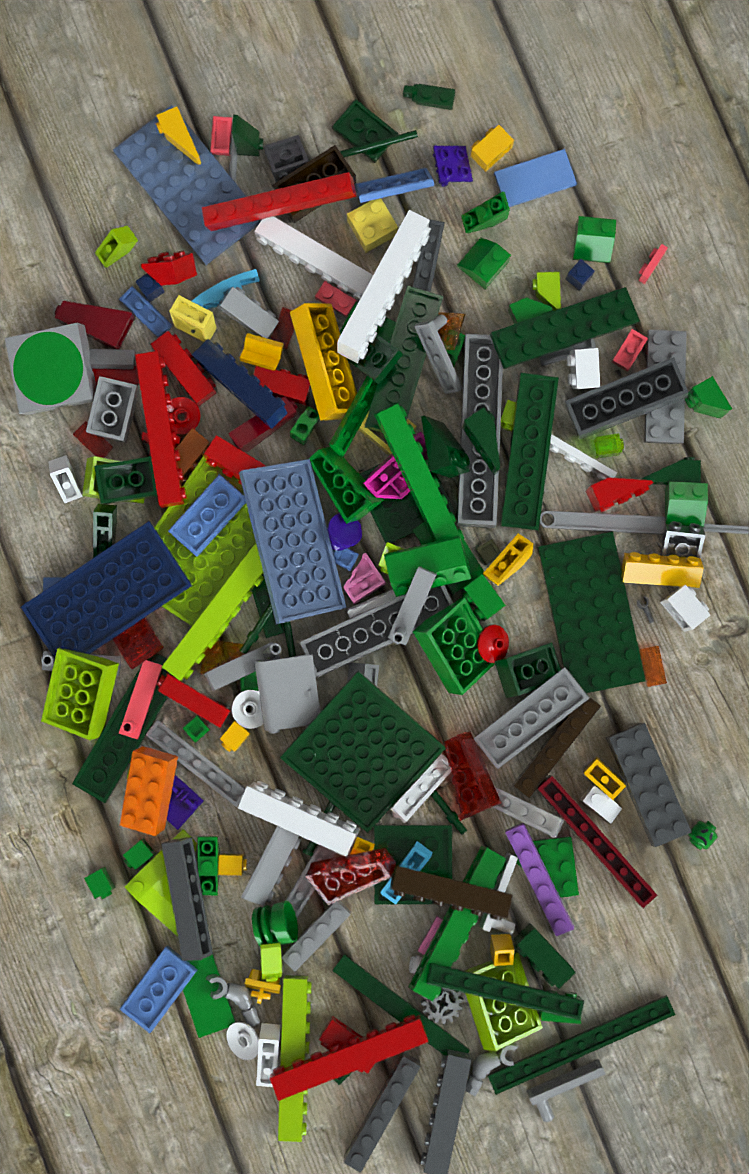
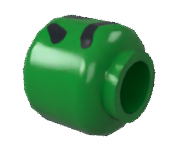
(703, 835)

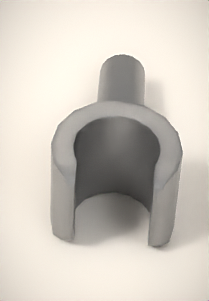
(645, 608)

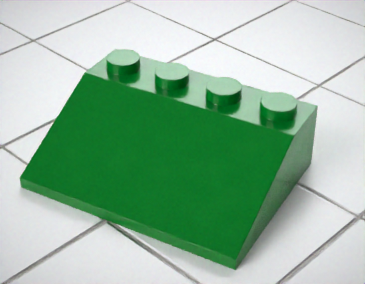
(452, 646)

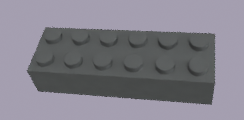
(626, 398)
(648, 785)

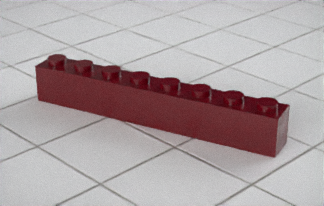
(596, 841)

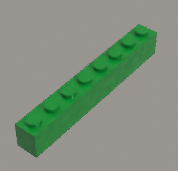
(416, 473)
(456, 924)

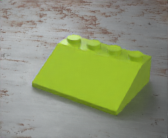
(79, 693)
(499, 1021)

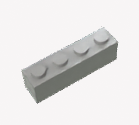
(315, 935)

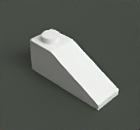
(268, 1052)

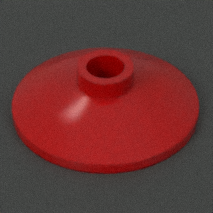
(189, 409)
(493, 643)

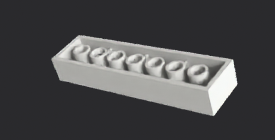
(383, 286)

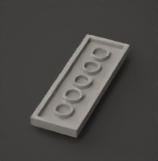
(666, 423)
(531, 718)

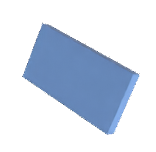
(535, 178)
(394, 185)
(208, 515)
(158, 989)

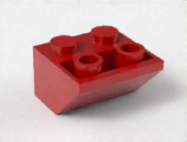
(170, 269)

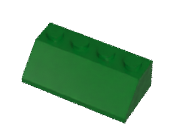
(442, 557)

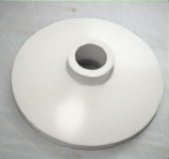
(241, 716)
(243, 1040)

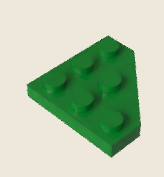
(560, 863)

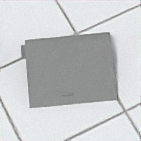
(287, 692)

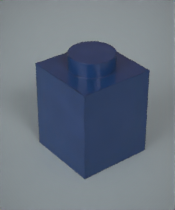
(580, 274)
(149, 287)

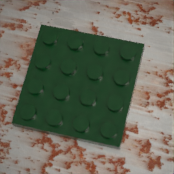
(399, 516)
(399, 841)

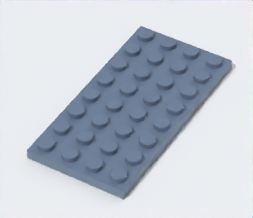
(183, 187)
(292, 540)

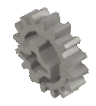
(452, 1005)

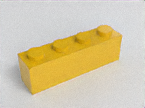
(662, 569)

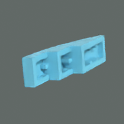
(213, 296)

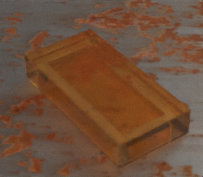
(652, 666)

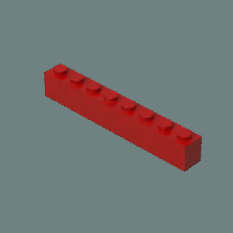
(279, 201)
(159, 429)
(348, 1057)

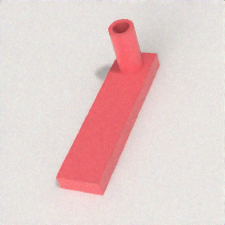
(140, 699)

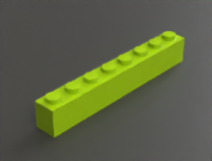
(216, 616)
(292, 1048)

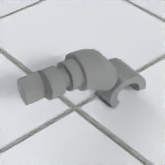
(239, 995)
(484, 1064)

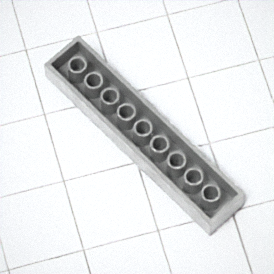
(480, 389)

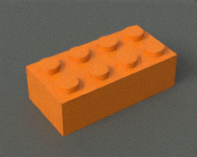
(148, 790)

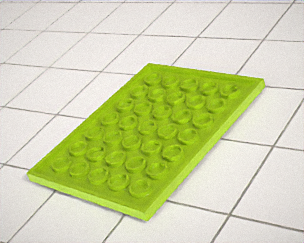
(217, 560)

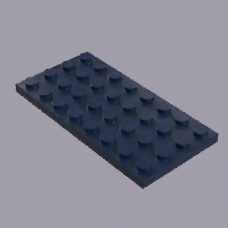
(108, 593)

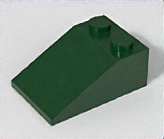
(482, 434)
(443, 450)
(126, 480)
(527, 669)

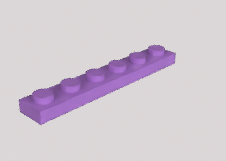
(539, 879)

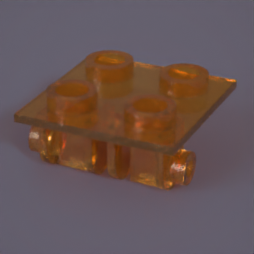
(450, 331)
(220, 654)

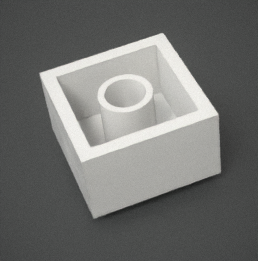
(583, 368)
(685, 608)

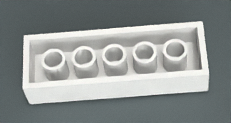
(299, 817)

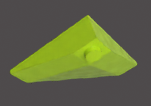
(152, 888)

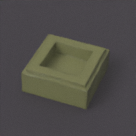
(488, 551)

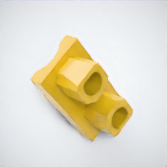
(254, 982)

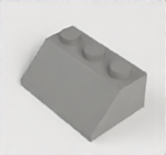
(113, 409)

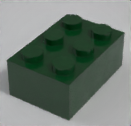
(543, 956)

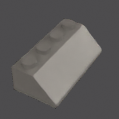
(270, 866)

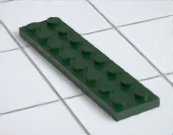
(564, 328)
(402, 379)
(529, 451)
(113, 750)

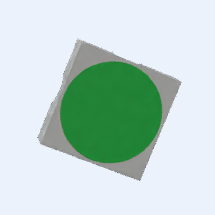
(51, 368)

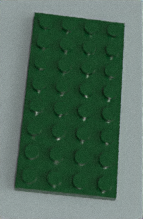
(591, 612)

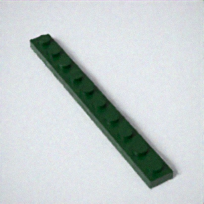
(581, 1044)

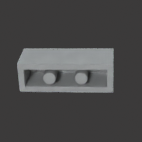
(248, 312)

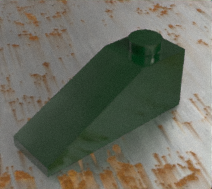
(246, 138)
(682, 471)
(104, 527)

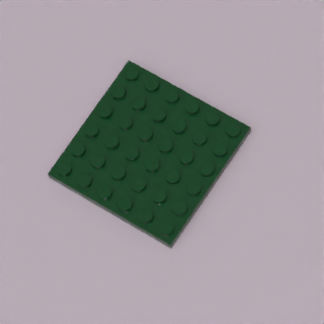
(362, 751)

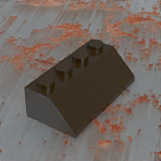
(324, 165)

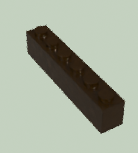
(555, 747)
(450, 891)

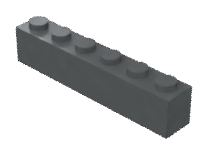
(187, 899)
(381, 1112)
(447, 1112)

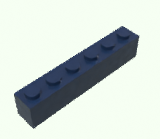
(240, 383)

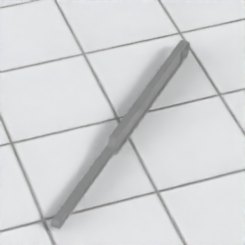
(623, 523)

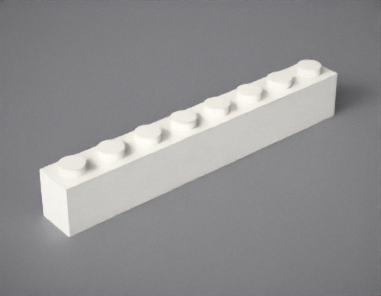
(313, 256)

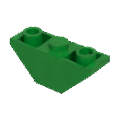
(486, 214)
(208, 864)

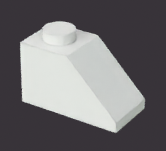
(64, 479)
(601, 803)

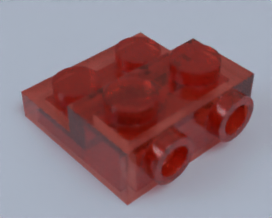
(138, 643)

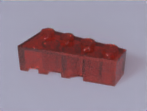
(471, 778)
(349, 874)

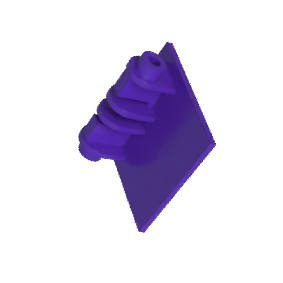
(452, 164)
(182, 803)

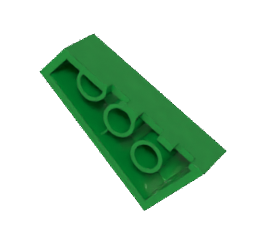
(343, 485)

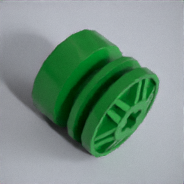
(275, 924)

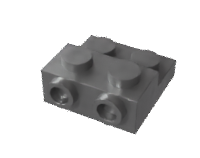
(285, 156)
(682, 540)

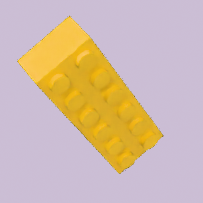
(326, 369)

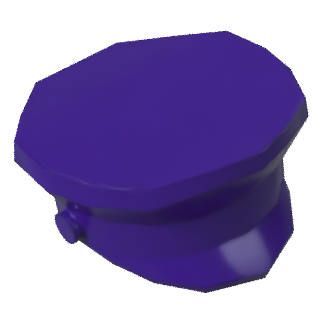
(342, 534)

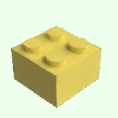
(372, 224)

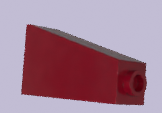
(101, 323)
(255, 430)

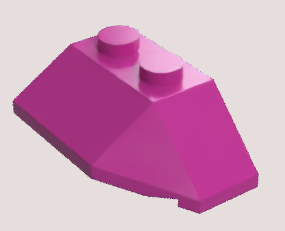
(387, 479)

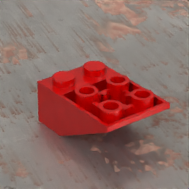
(613, 490)

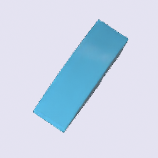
(414, 860)

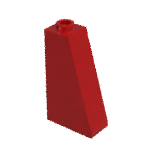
(193, 699)

